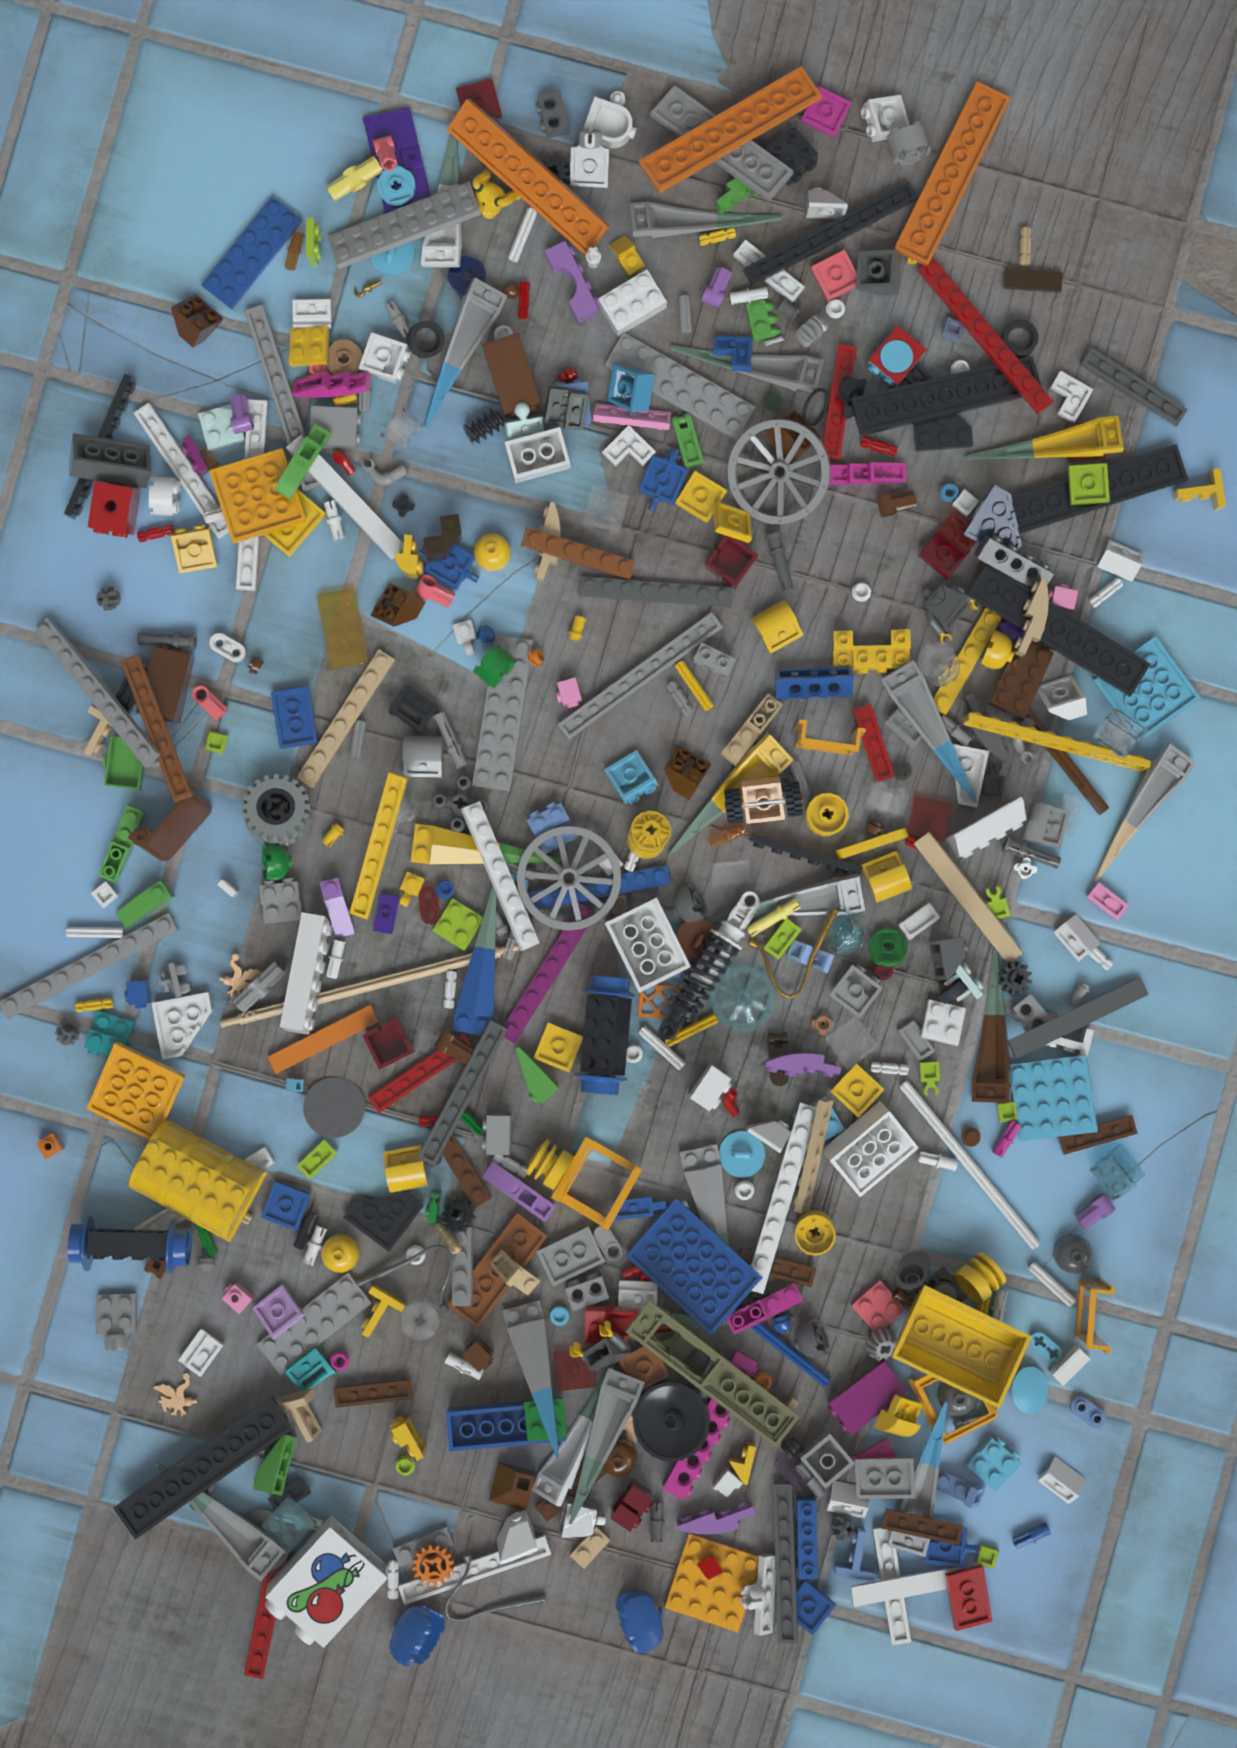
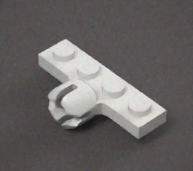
(762, 1595)

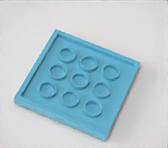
(1160, 693)
(1053, 1097)

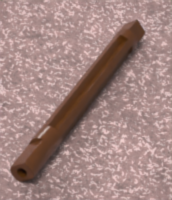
(1072, 771)

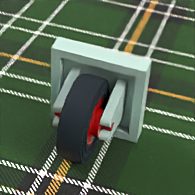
(955, 989)

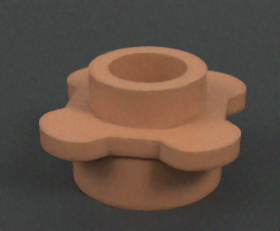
(822, 1018)

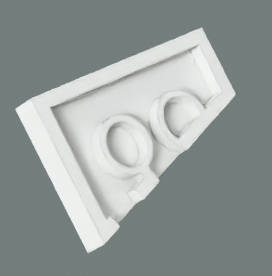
(974, 766)

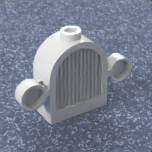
(612, 120)

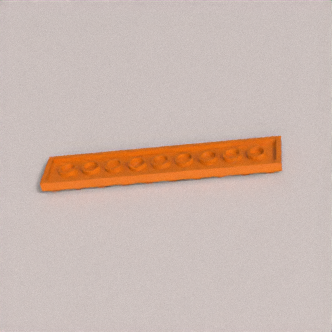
(730, 129)
(952, 173)
(527, 177)

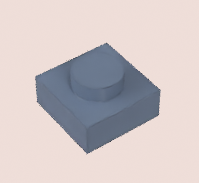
(952, 329)

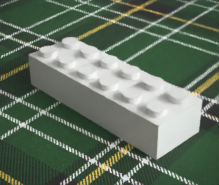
(305, 973)

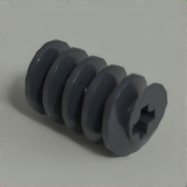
(484, 426)

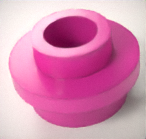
(333, 1360)

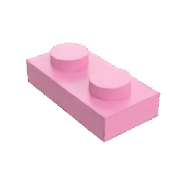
(1107, 901)

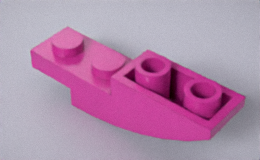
(764, 1309)

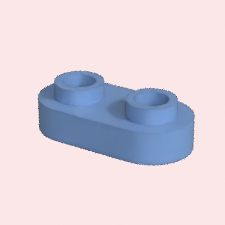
(1088, 1412)

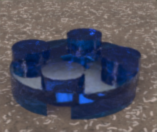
(456, 273)

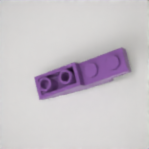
(795, 1062)
(518, 1191)
(707, 1523)

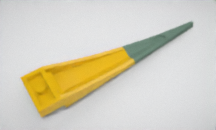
(1087, 439)
(761, 761)

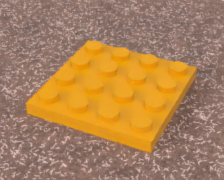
(249, 496)
(135, 1091)
(717, 1598)

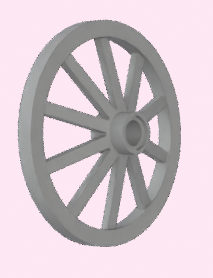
(822, 455)
(522, 874)

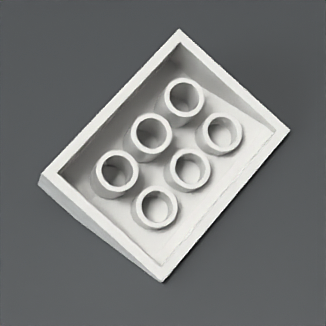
(988, 827)
(647, 945)
(870, 1149)

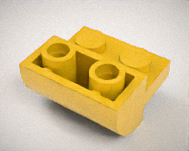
(409, 561)
(777, 626)
(886, 876)
(405, 1169)
(900, 1417)

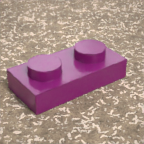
(197, 462)

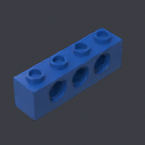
(819, 676)
(806, 1537)

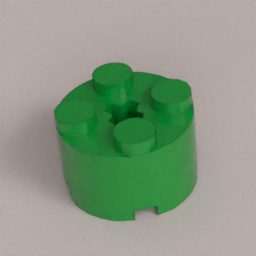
(495, 665)

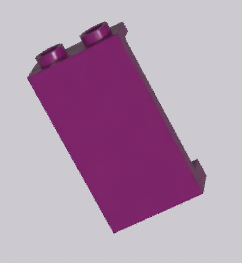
(866, 1397)

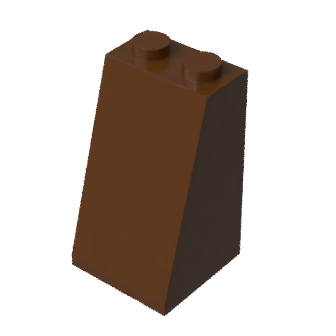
(511, 374)
(170, 677)

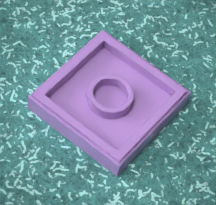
(278, 1311)

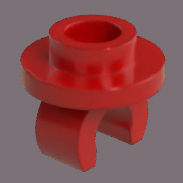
(568, 376)

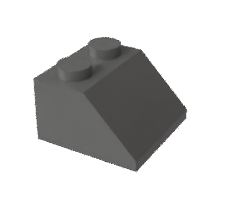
(879, 272)

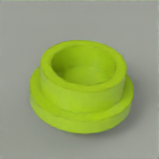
(405, 1465)

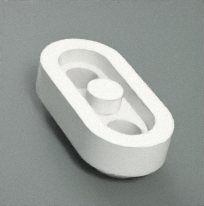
(228, 647)

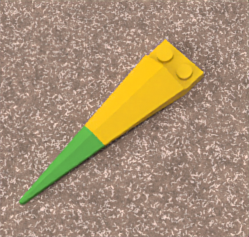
(446, 846)

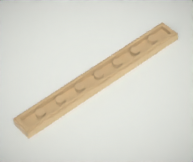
(968, 897)

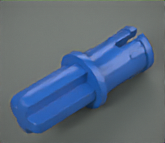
(1031, 1536)

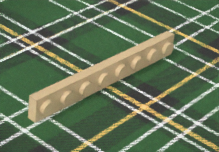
(345, 718)

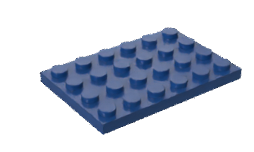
(694, 1266)

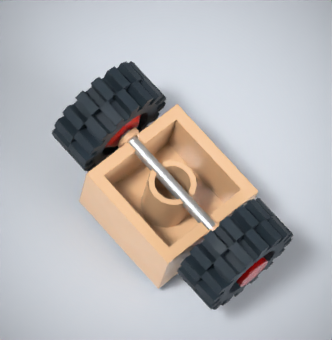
(763, 801)

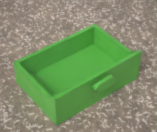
(122, 766)

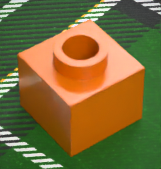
(55, 1142)

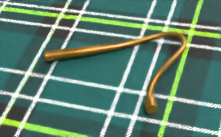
(823, 933)

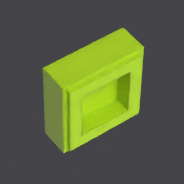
(216, 742)
(1006, 1111)
(987, 1556)

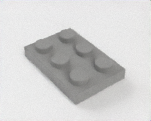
(570, 1256)
(885, 1478)

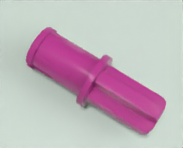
(1006, 1139)

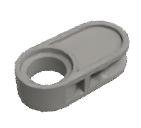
(605, 1240)

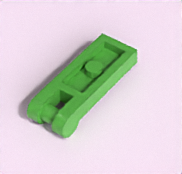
(687, 441)

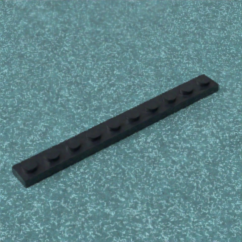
(829, 234)

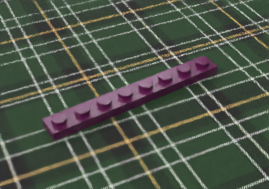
(544, 978)

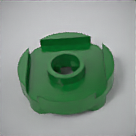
(895, 940)

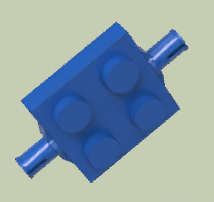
(663, 480)
(453, 569)
(949, 1554)

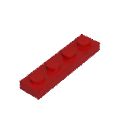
(873, 743)

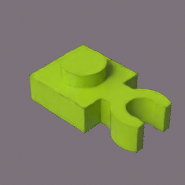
(998, 904)
(929, 1073)

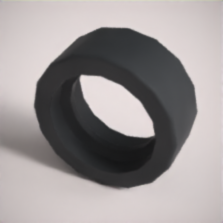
(1030, 328)
(440, 341)

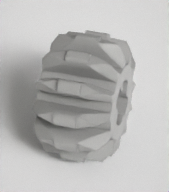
(811, 330)
(881, 1344)

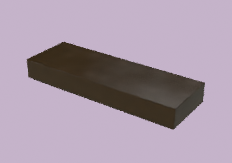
(1033, 280)

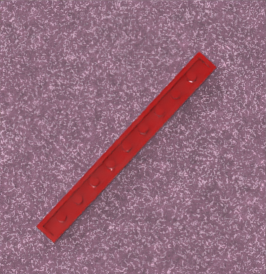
(985, 336)

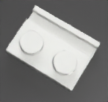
(312, 313)
(636, 1293)
(201, 1352)

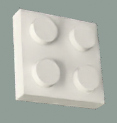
(942, 1022)

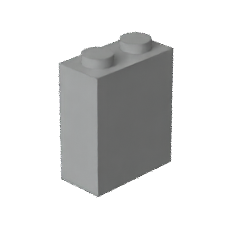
(341, 423)

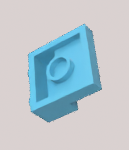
(631, 778)
(994, 1462)

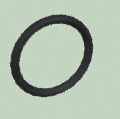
(807, 403)

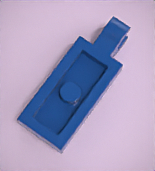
(639, 1208)

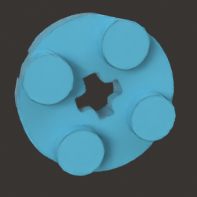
(393, 196)

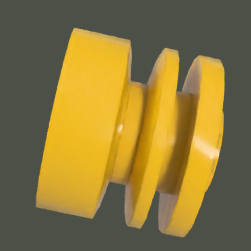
(640, 840)
(549, 1164)
(821, 1241)
(980, 1278)

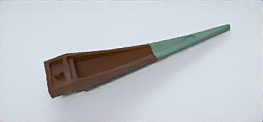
(993, 1069)

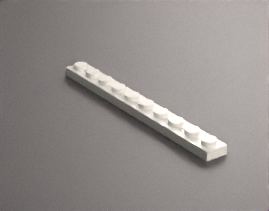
(254, 446)
(782, 1193)

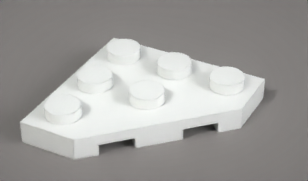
(180, 1021)

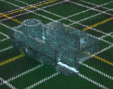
(1117, 1172)

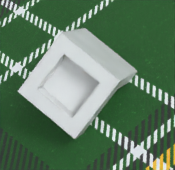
(727, 1482)

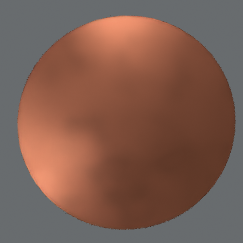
(692, 937)

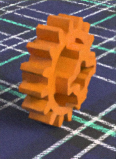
(437, 1569)

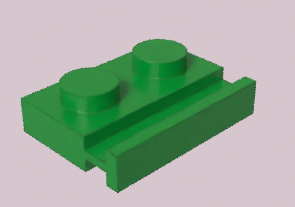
(433, 1207)

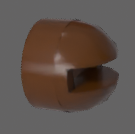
(511, 291)

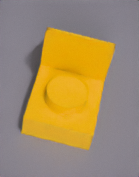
(627, 256)
(744, 1466)

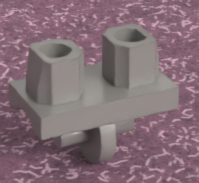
(176, 987)

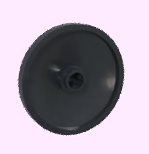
(671, 1421)

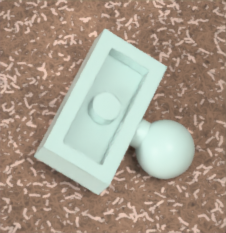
(523, 426)

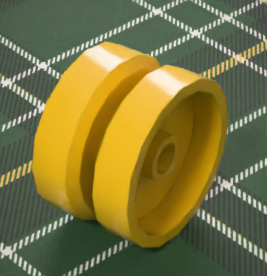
(837, 814)

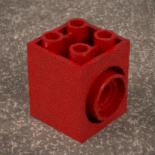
(118, 521)

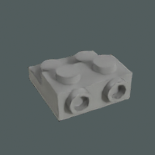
(281, 901)
(856, 990)

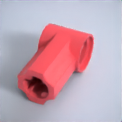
(385, 151)
(429, 589)
(210, 703)

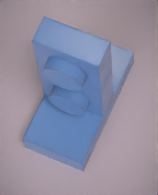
(960, 1488)
(854, 1558)

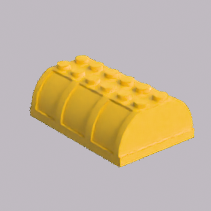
(196, 1179)
(960, 1346)

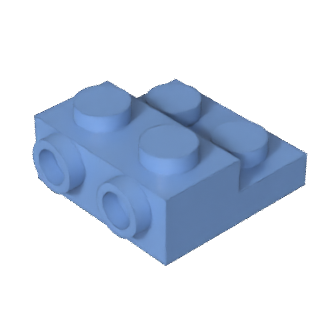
(549, 819)

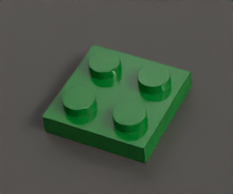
(535, 1426)

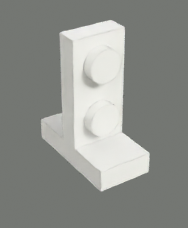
(1082, 1046)

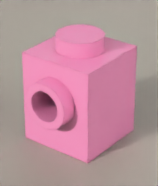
(1063, 597)
(568, 693)
(237, 1297)

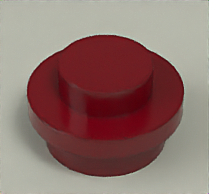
(883, 972)

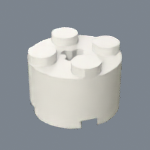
(164, 496)

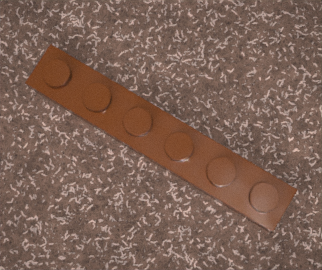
(577, 553)

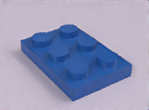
(294, 717)

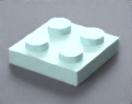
(218, 428)

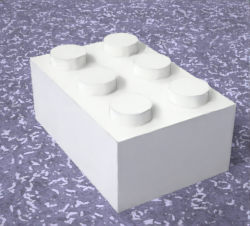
(632, 303)
(537, 455)
(710, 1087)

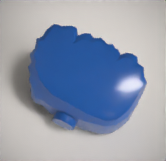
(640, 1620)
(416, 1635)

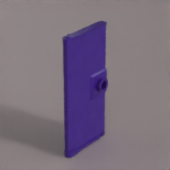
(402, 130)

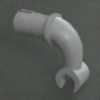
(386, 478)
(1019, 745)

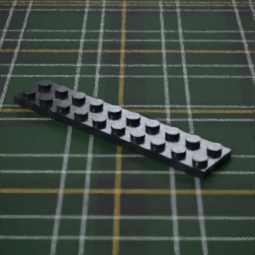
(935, 398)
(1125, 479)
(1061, 632)
(203, 1467)

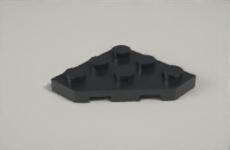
(942, 434)
(384, 1217)

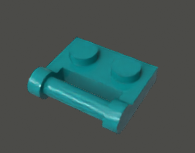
(308, 1365)

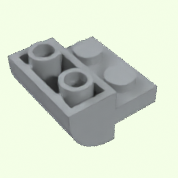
(422, 756)
(1046, 825)

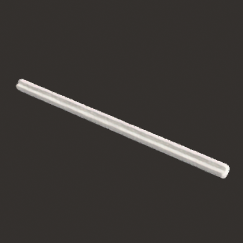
(969, 1164)

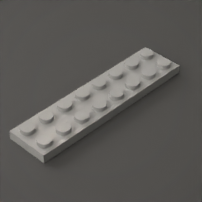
(747, 163)
(404, 225)
(684, 387)
(503, 720)

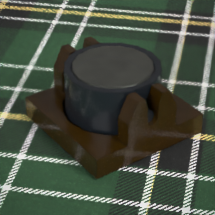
(945, 1287)

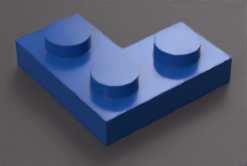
(738, 347)

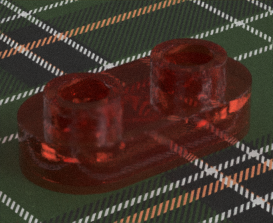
(429, 905)

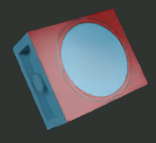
(896, 357)

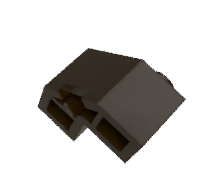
(441, 546)

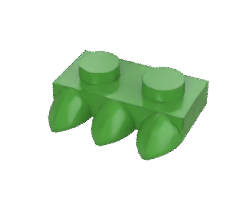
(761, 321)

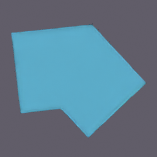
(294, 1084)

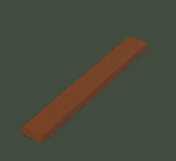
(156, 728)

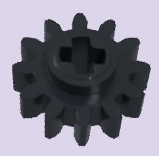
(556, 165)
(1014, 978)
(465, 1212)

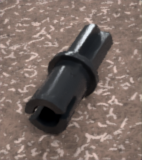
(305, 1230)

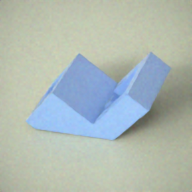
(801, 953)

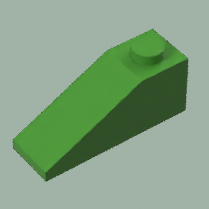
(145, 903)
(537, 1080)
(274, 1469)

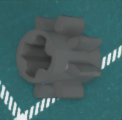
(108, 598)
(67, 1033)
(842, 1527)

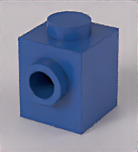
(138, 993)

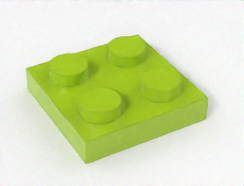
(313, 237)
(1088, 484)
(458, 924)

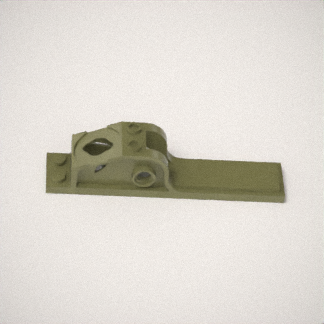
(722, 1380)

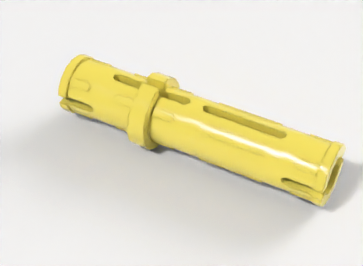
(773, 917)

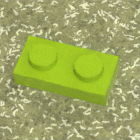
(782, 938)
(317, 1159)

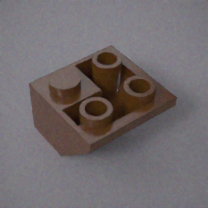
(195, 320)
(397, 606)
(685, 771)
(512, 1486)

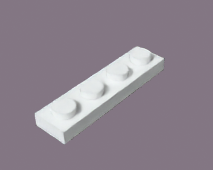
(781, 282)

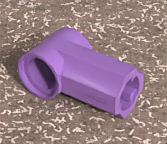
(715, 291)
(241, 418)
(1099, 1208)

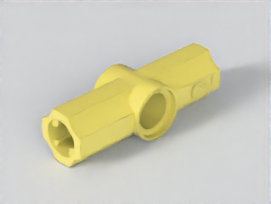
(354, 178)

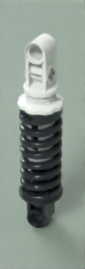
(707, 968)

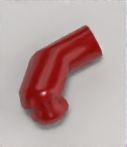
(341, 459)
(728, 1102)
(634, 1271)

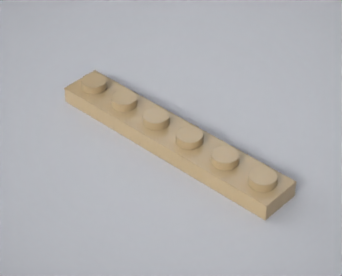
(813, 1157)

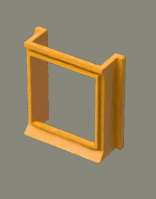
(827, 746)
(573, 1170)
(1099, 1286)
(918, 1385)

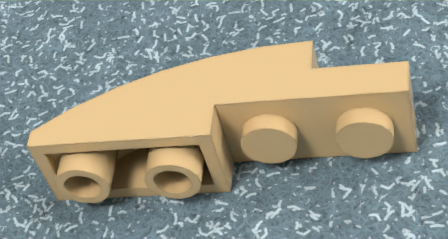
(552, 527)
(1037, 611)
(751, 729)

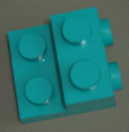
(106, 1031)

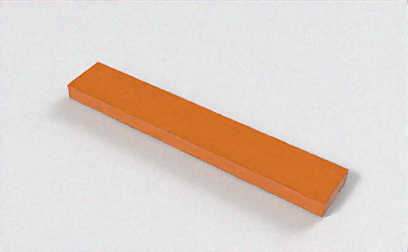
(323, 1039)

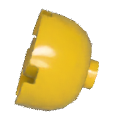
(492, 552)
(998, 651)
(340, 1253)

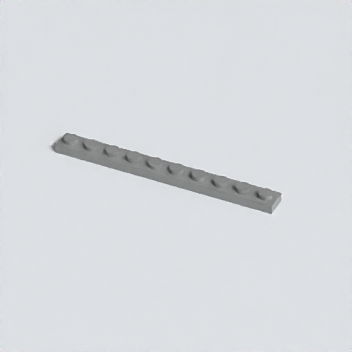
(277, 381)
(640, 676)
(98, 692)
(88, 966)

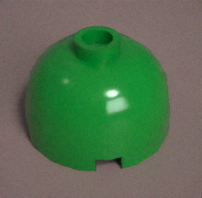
(275, 862)

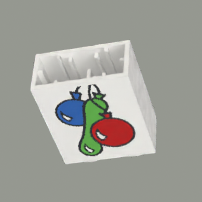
(325, 1583)

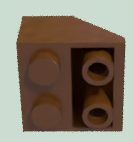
(790, 436)

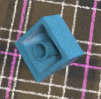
(631, 388)

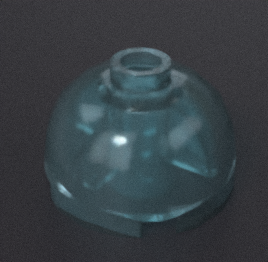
(847, 937)

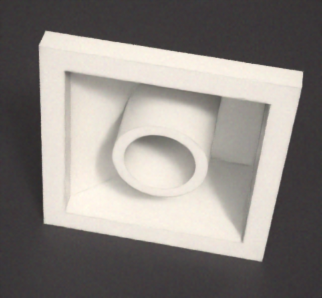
(824, 205)
(1063, 698)
(771, 1132)
(516, 1538)

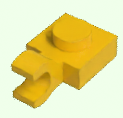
(411, 886)

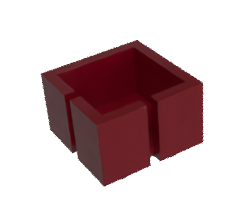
(731, 562)
(389, 1043)
(631, 1505)

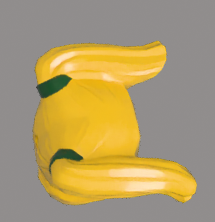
(491, 195)

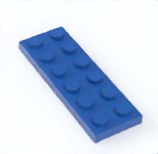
(252, 253)

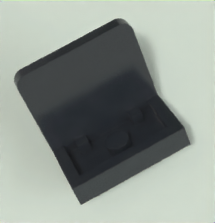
(795, 153)

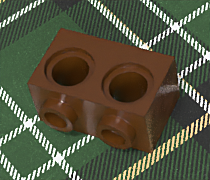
(478, 1354)

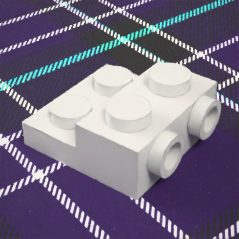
(883, 116)
(385, 358)

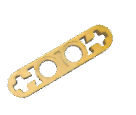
(871, 844)

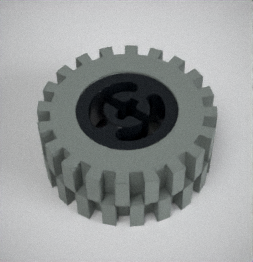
(285, 825)

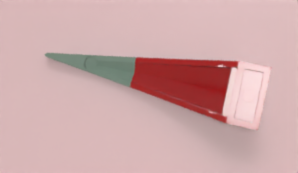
(620, 1318)

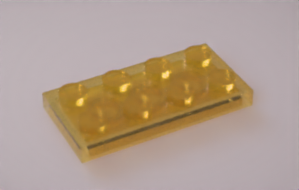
(342, 629)

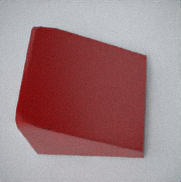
(710, 1566)

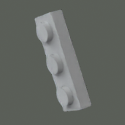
(406, 1551)

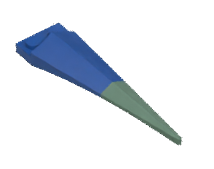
(477, 994)

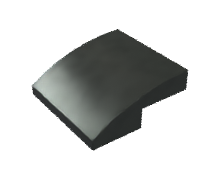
(566, 407)

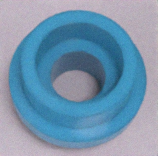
(953, 488)

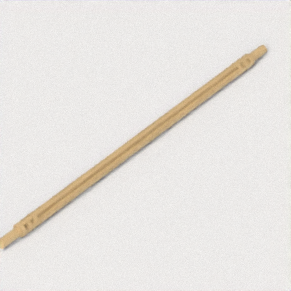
(364, 986)

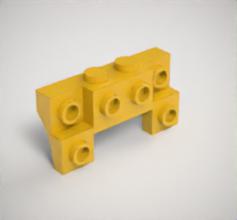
(872, 657)

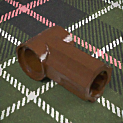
(891, 504)
(451, 1045)

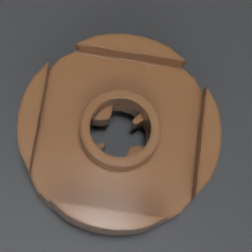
(336, 351)

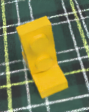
(1215, 490)
(379, 1307)

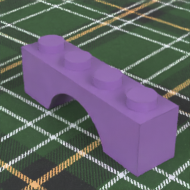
(562, 261)

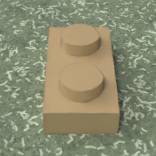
(590, 1547)

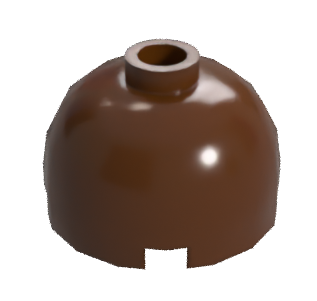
(621, 1459)

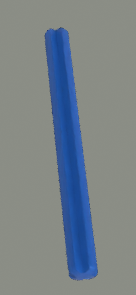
(791, 1354)

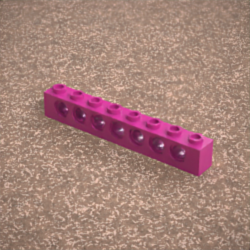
(684, 1488)

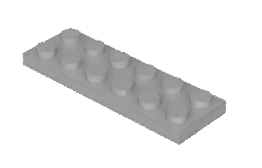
(321, 1319)

